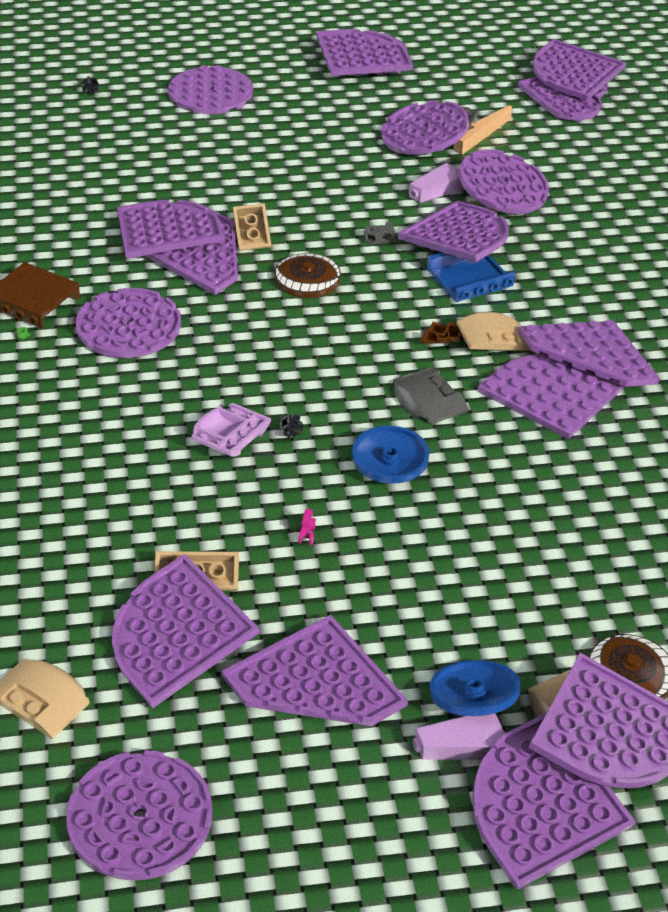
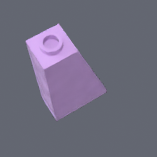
(436, 183)
(458, 738)

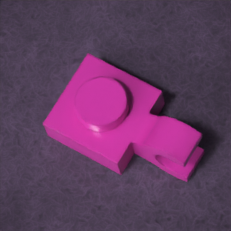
(308, 524)

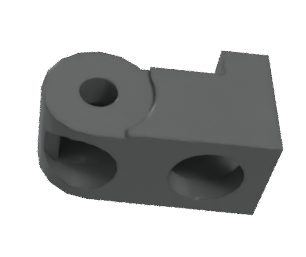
(379, 234)

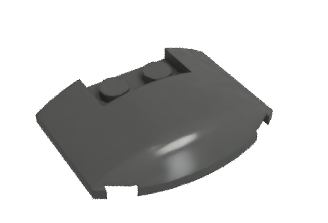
(428, 396)

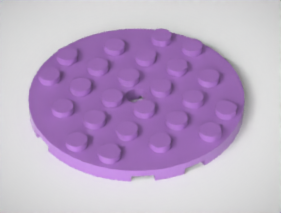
(228, 90)
(425, 127)
(503, 181)
(151, 325)
(133, 846)

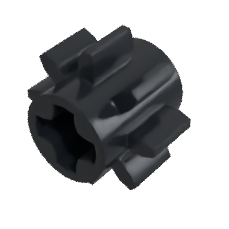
(90, 85)
(291, 425)

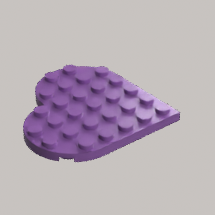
(560, 103)

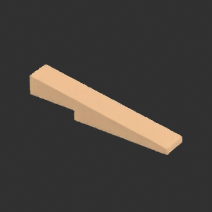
(482, 128)

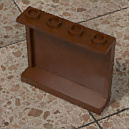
(33, 293)

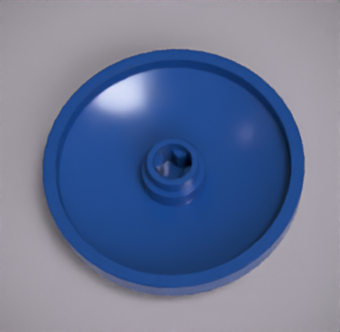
(390, 454)
(475, 688)

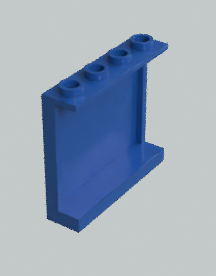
(466, 278)

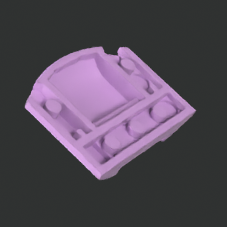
(229, 428)

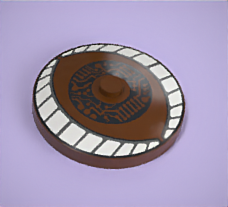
(307, 275)
(636, 660)

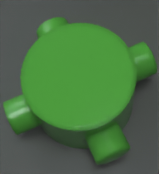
(22, 333)

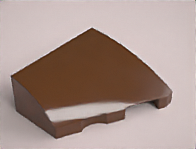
(442, 334)

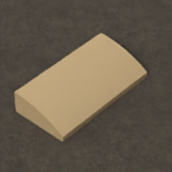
(219, 567)

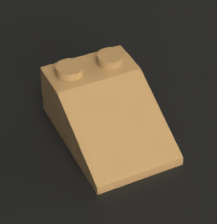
(251, 227)

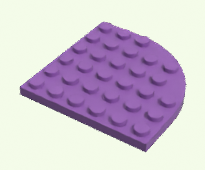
(362, 53)
(574, 69)
(167, 226)
(459, 231)
(550, 392)
(176, 630)
(605, 728)
(537, 811)

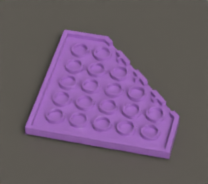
(207, 266)
(594, 347)
(317, 676)

